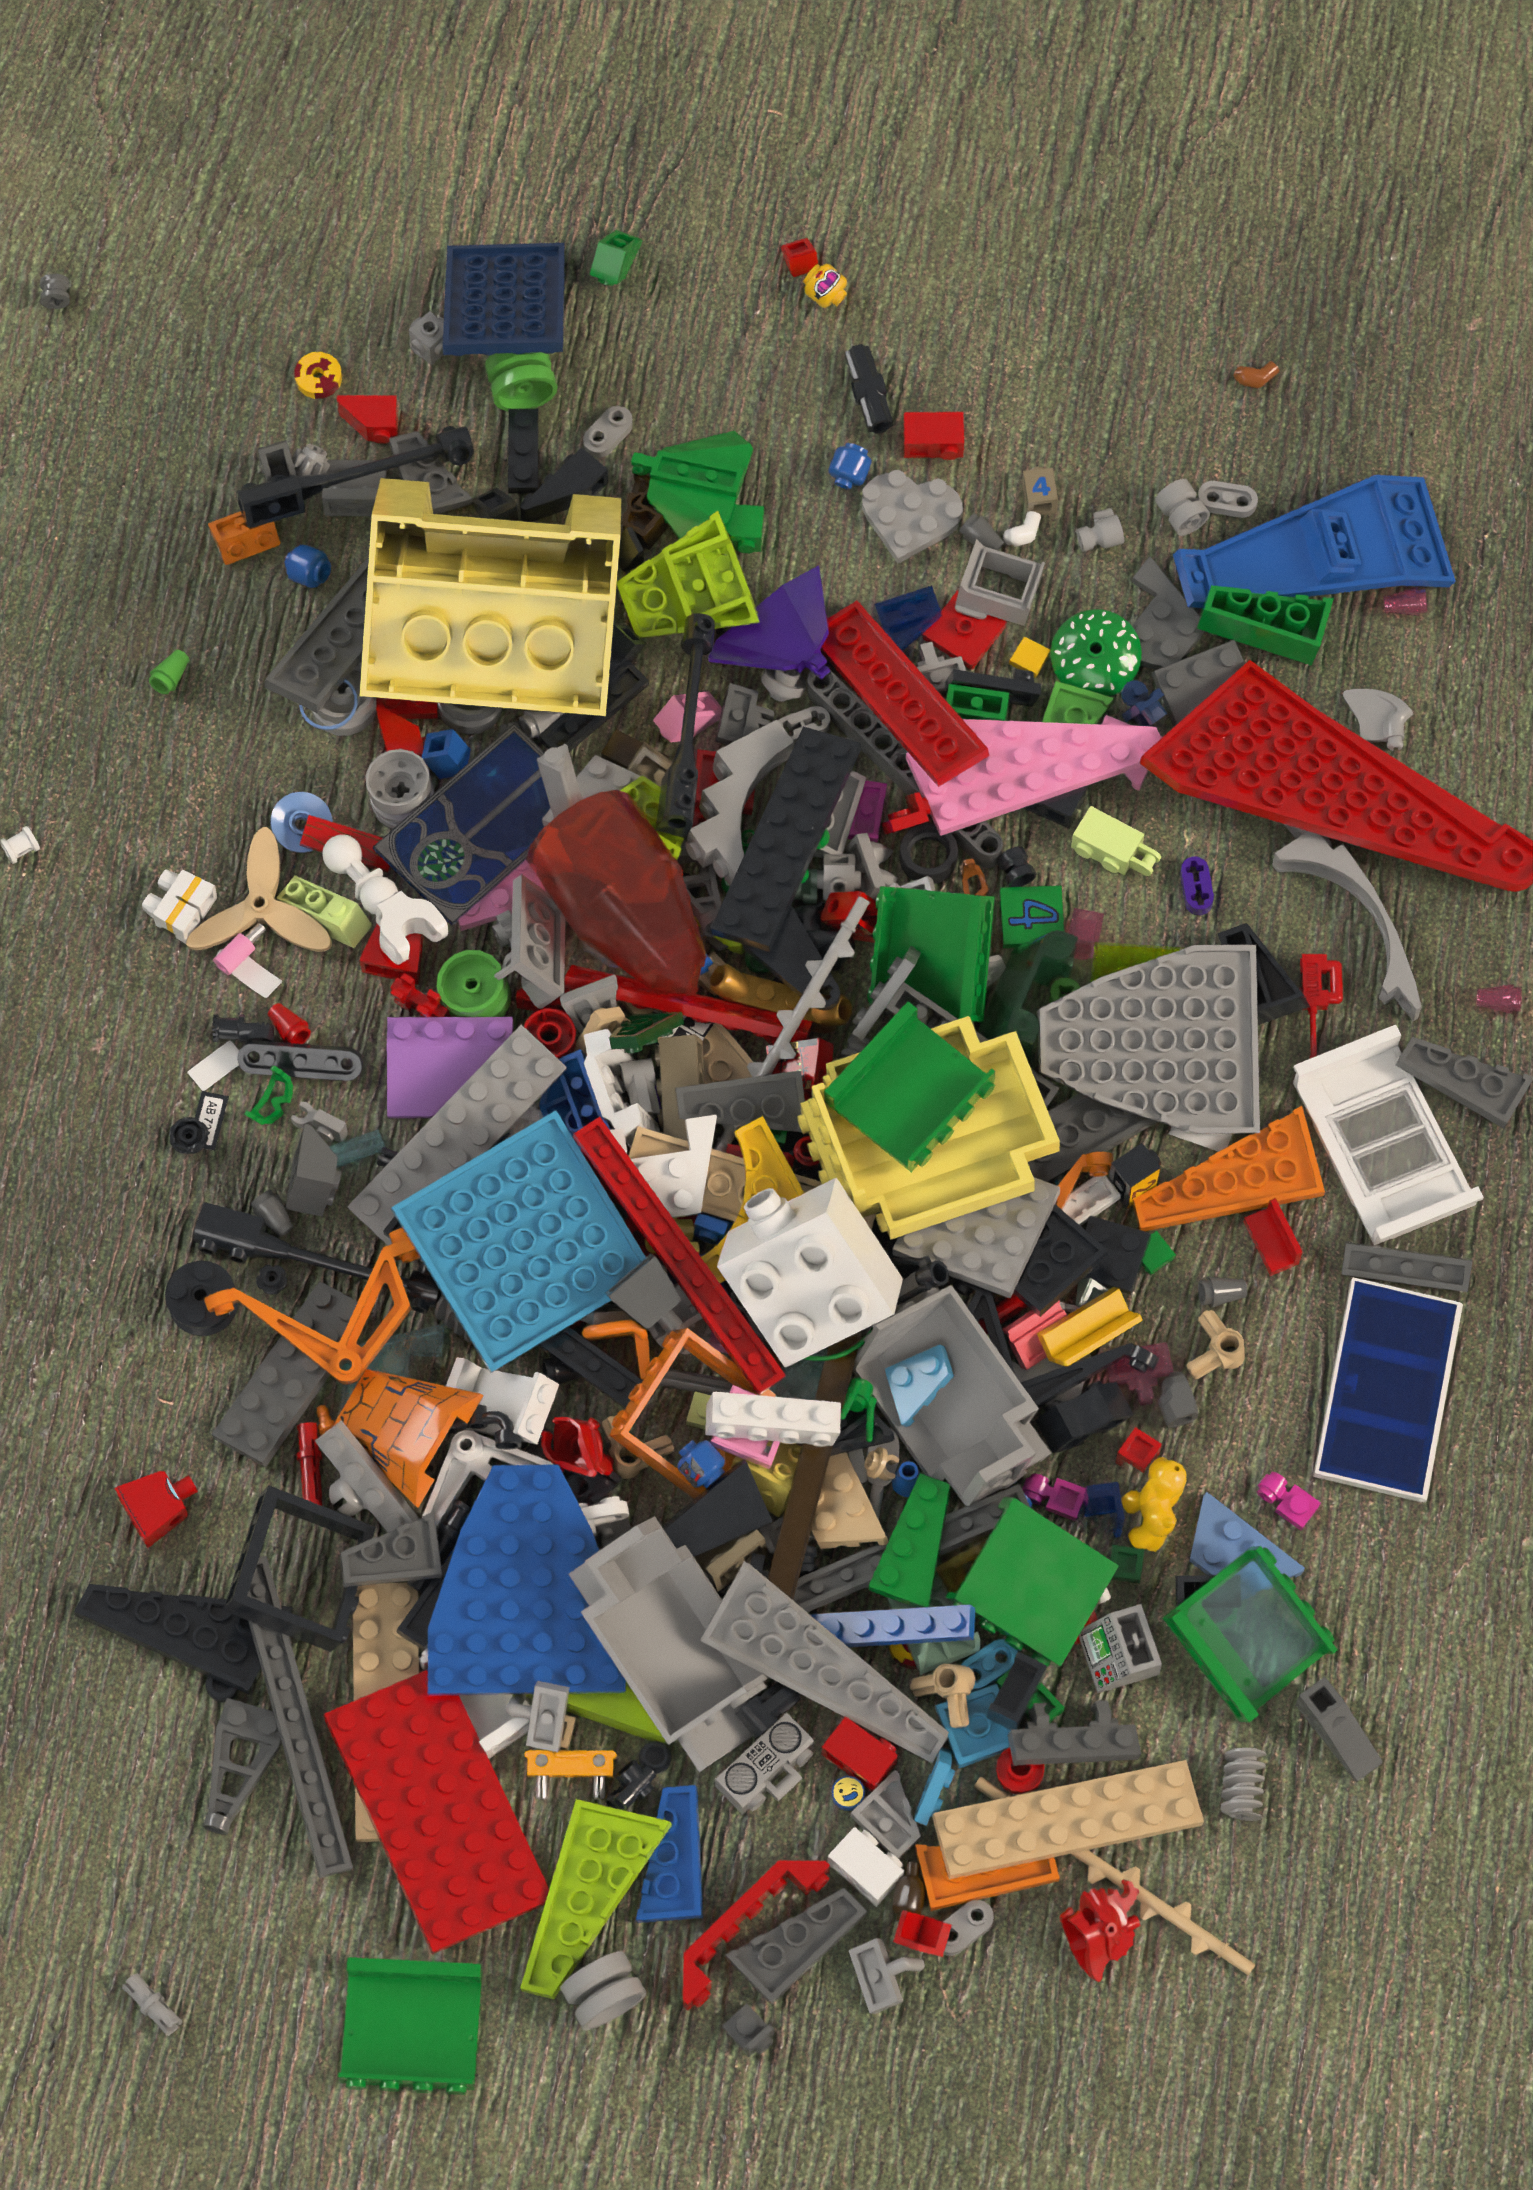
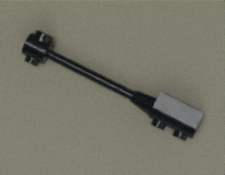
(286, 495)
(681, 778)
(246, 1237)

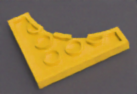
(764, 1169)

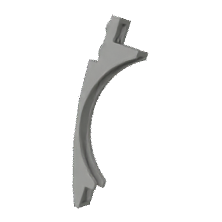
(1314, 856)

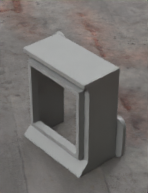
(982, 602)

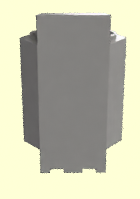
(977, 1424)
(650, 1617)

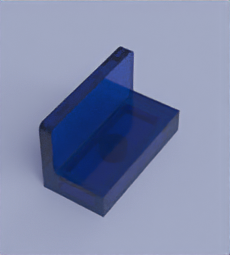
(1102, 1500)

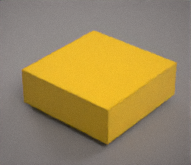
(1030, 656)

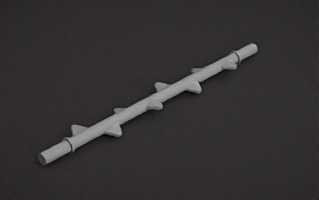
(810, 999)

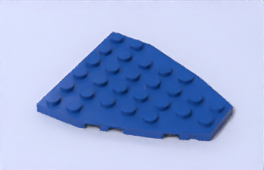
(508, 1594)

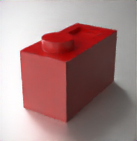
(933, 435)
(860, 1754)

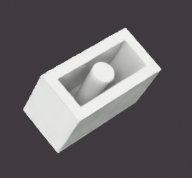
(866, 1865)

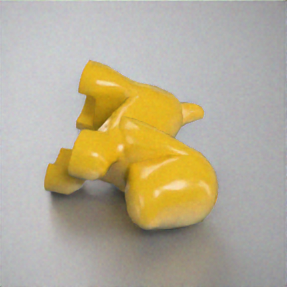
(1156, 1501)

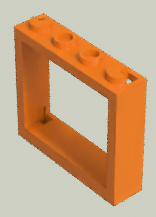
(643, 1391)

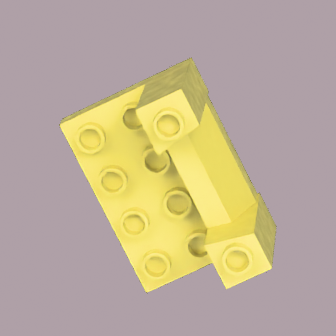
(490, 605)

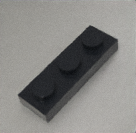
(523, 450)

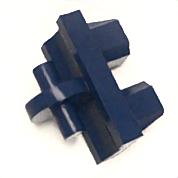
(1144, 708)

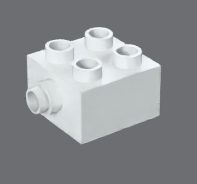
(808, 1270)

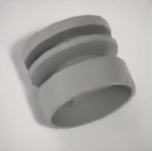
(393, 776)

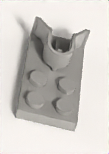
(536, 943)

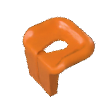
(621, 1329)

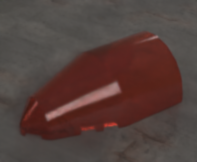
(621, 890)

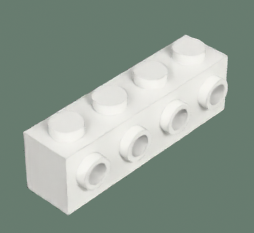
(773, 1419)

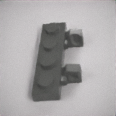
(1093, 1743)

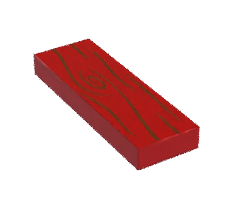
(319, 831)

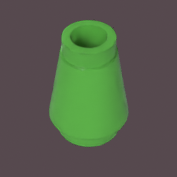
(169, 672)

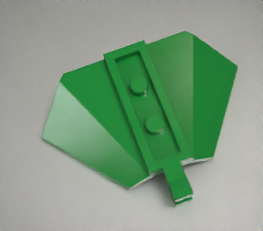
(695, 479)

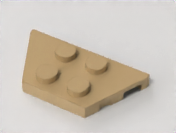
(844, 1509)

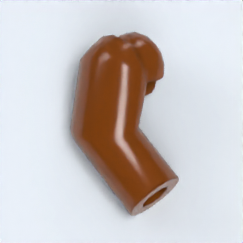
(1256, 377)

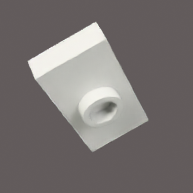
(1091, 1199)

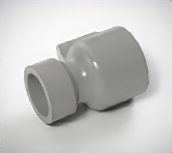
(1106, 531)

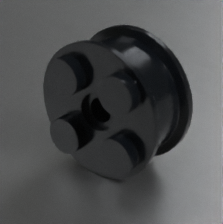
(190, 1284)

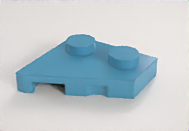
(917, 1381)

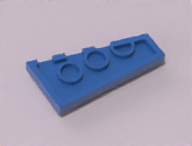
(674, 1869)

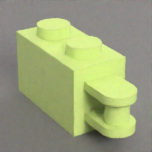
(1113, 844)

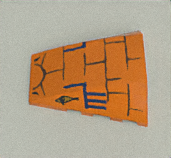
(404, 1425)

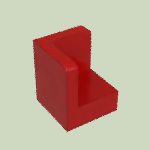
(1139, 1450)
(922, 1933)

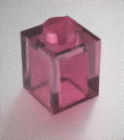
(1087, 927)

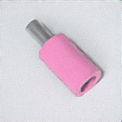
(237, 950)

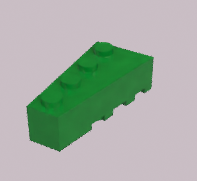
(1267, 621)

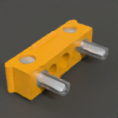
(570, 1764)

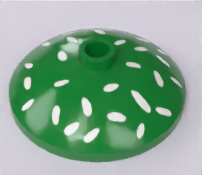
(1100, 672)

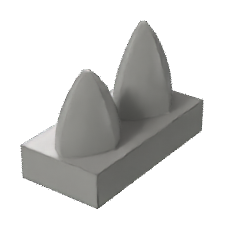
(867, 857)

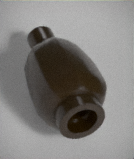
(909, 1892)

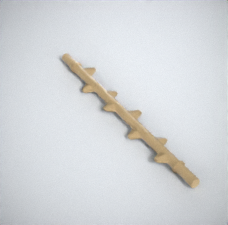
(1150, 1904)

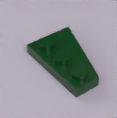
(644, 1030)

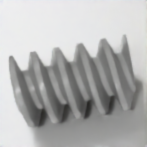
(1241, 1783)

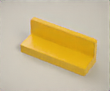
(1087, 1328)

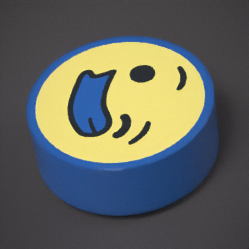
(848, 1793)

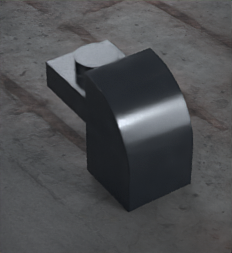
(624, 646)

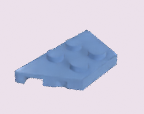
(1225, 1536)

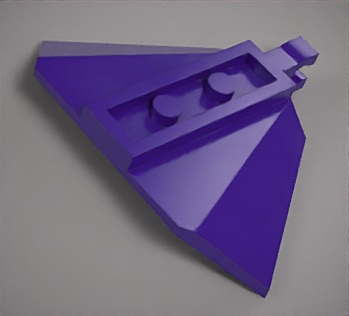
(788, 633)

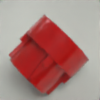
(553, 1023)

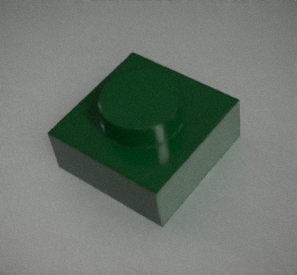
(1129, 1561)

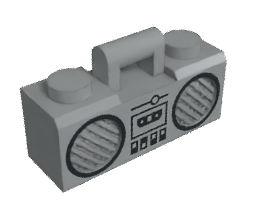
(752, 1772)

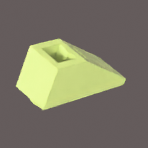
(337, 914)

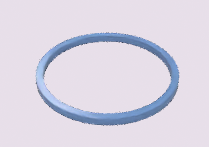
(343, 722)

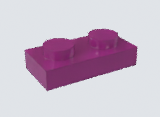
(869, 811)

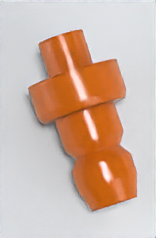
(324, 1419)

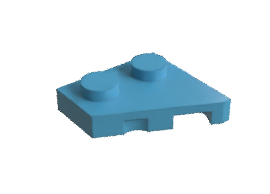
(940, 1777)

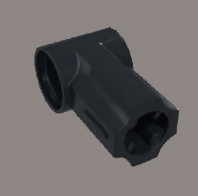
(763, 1710)

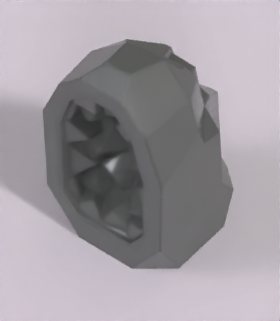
(1177, 1401)

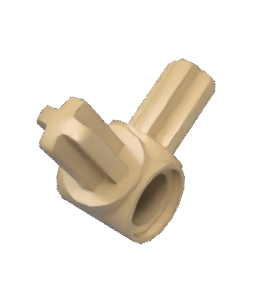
(1220, 1339)
(661, 1445)
(942, 1683)

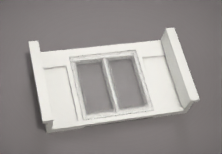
(1382, 1137)

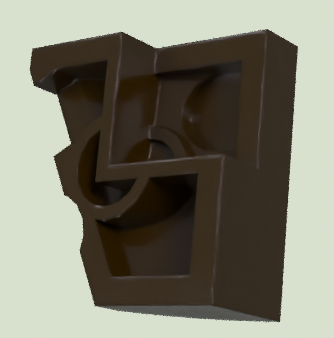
(641, 515)

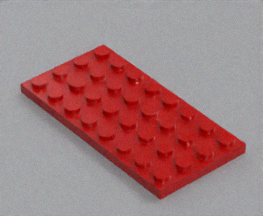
(437, 1810)

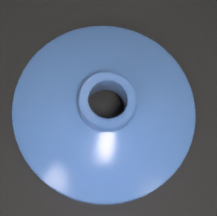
(288, 811)

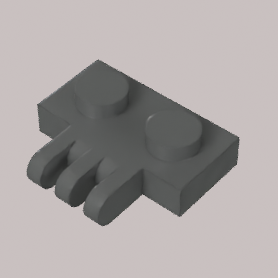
(740, 714)

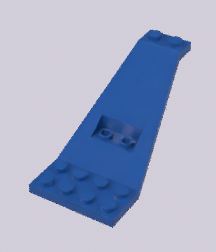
(1345, 542)

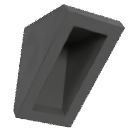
(276, 460)

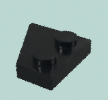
(853, 1433)

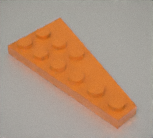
(1238, 1178)

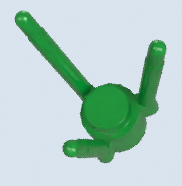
(860, 1397)

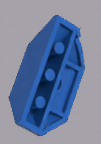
(572, 1095)

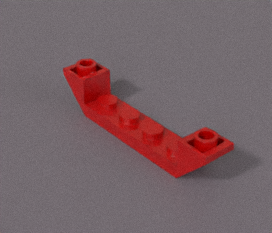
(804, 1874)

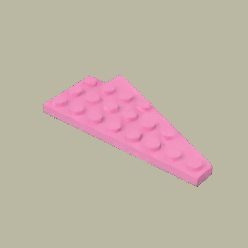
(1029, 766)

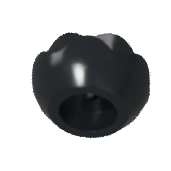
(186, 1127)

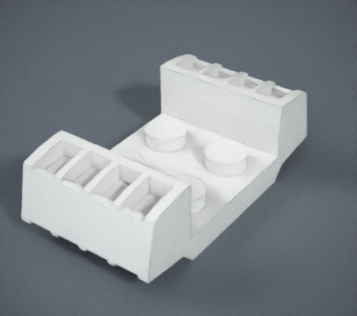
(603, 1072)

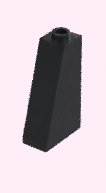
(720, 1512)

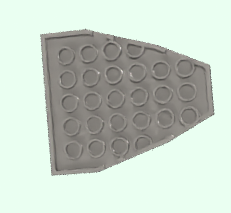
(1164, 1040)

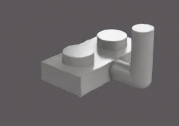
(545, 1714)

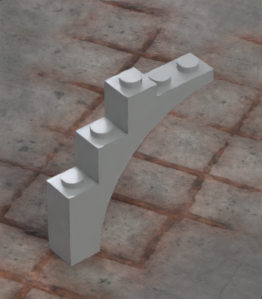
(739, 769)

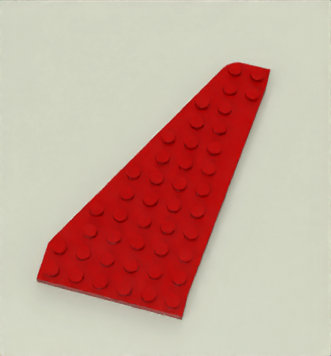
(1287, 762)

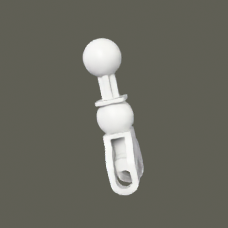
(379, 895)

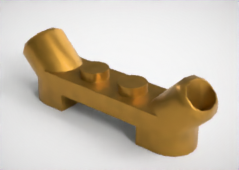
(774, 996)

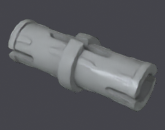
(152, 2004)

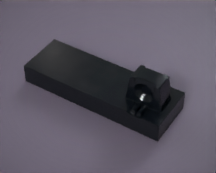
(1021, 687)

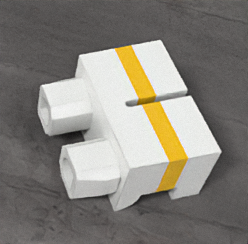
(183, 905)

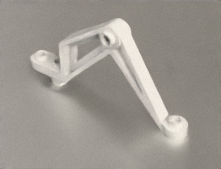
(462, 1464)

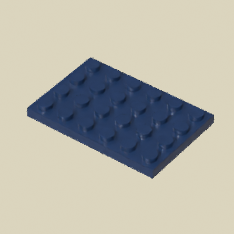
(504, 299)

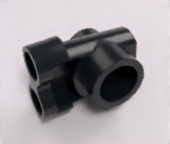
(635, 1783)

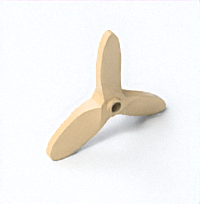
(282, 918)

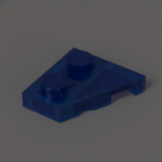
(908, 615)

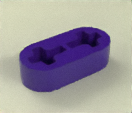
(1203, 884)

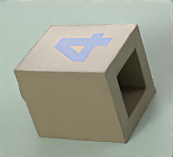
(1040, 490)

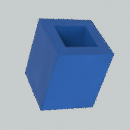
(445, 753)

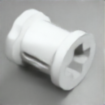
(19, 844)

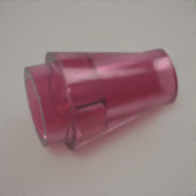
(1406, 602)
(1500, 998)

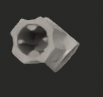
(640, 1083)

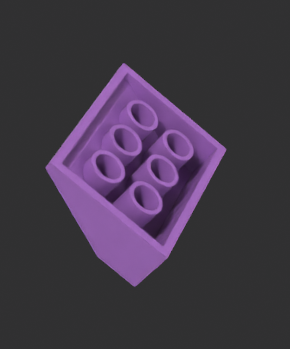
(435, 1058)

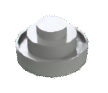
(783, 684)

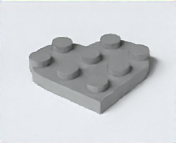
(910, 514)

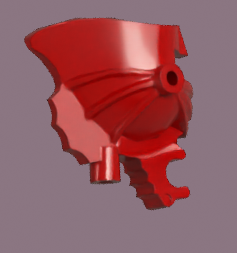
(577, 1447)
(1101, 1928)

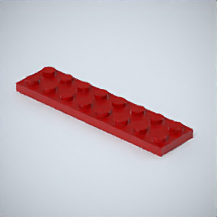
(900, 695)

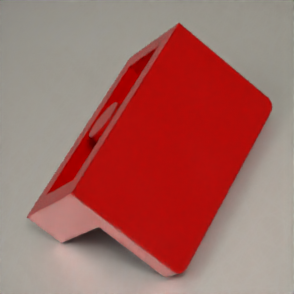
(1274, 1238)

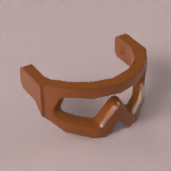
(970, 869)

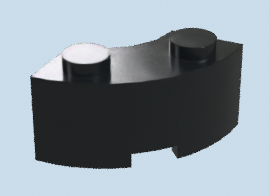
(1073, 1421)

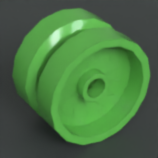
(520, 380)
(470, 988)

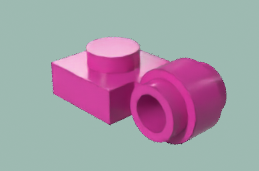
(1063, 1499)
(1294, 1506)

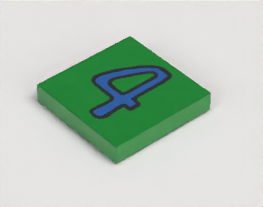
(1030, 913)

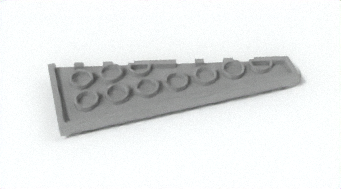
(787, 1644)

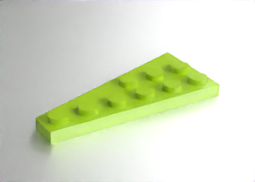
(593, 1873)

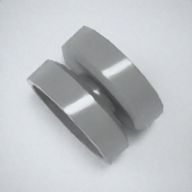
(341, 705)
(603, 1990)

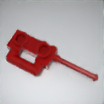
(1311, 969)

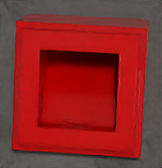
(799, 256)

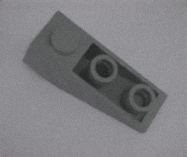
(1338, 1728)

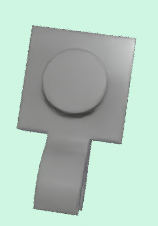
(326, 1125)

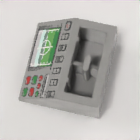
(1120, 1649)

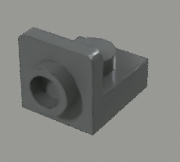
(749, 2031)

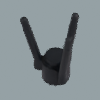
(927, 1276)

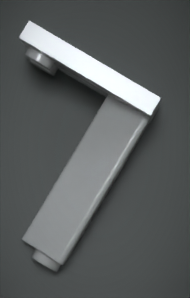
(566, 789)

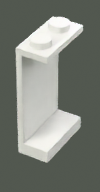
(520, 1397)
(489, 1717)

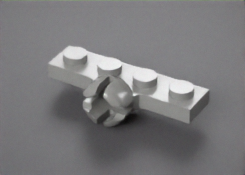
(362, 1481)

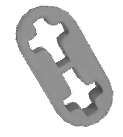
(804, 718)

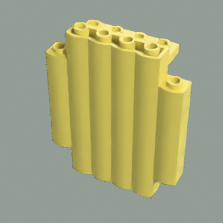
(969, 1172)

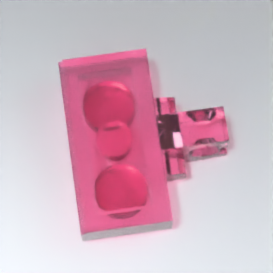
(1142, 1382)

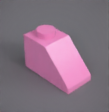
(671, 716)

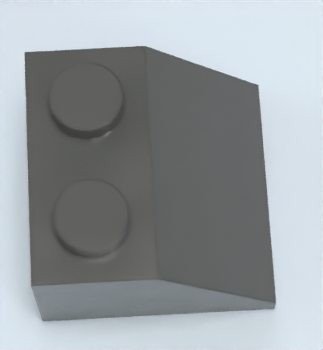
(312, 1175)

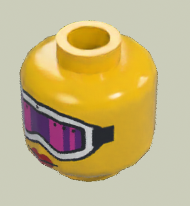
(825, 285)

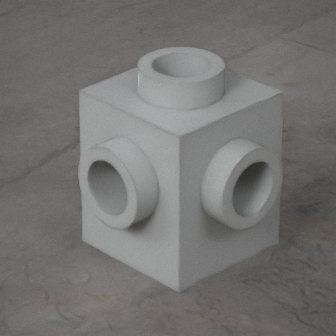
(427, 337)
(838, 874)

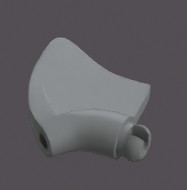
(1379, 715)

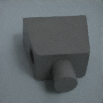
(648, 1295)

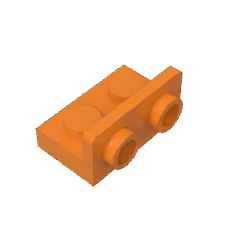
(238, 541)

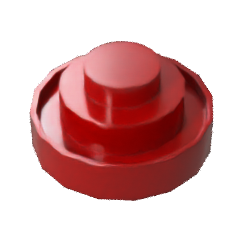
(1018, 1778)

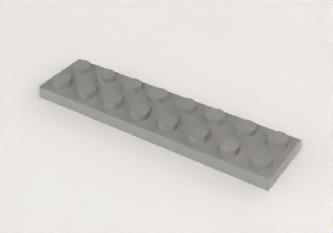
(463, 1127)

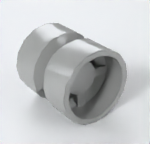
(1180, 504)

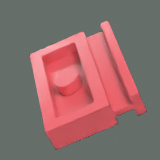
(1024, 1337)

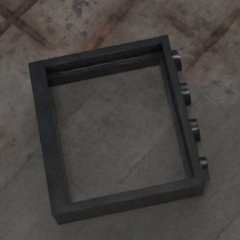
(272, 1617)

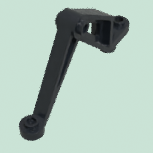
(1054, 1383)

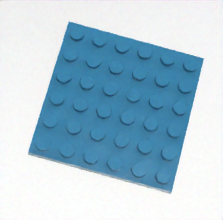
(520, 1240)

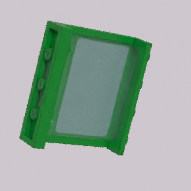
(1249, 1632)

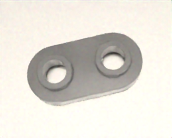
(611, 431)
(1227, 498)
(966, 1928)

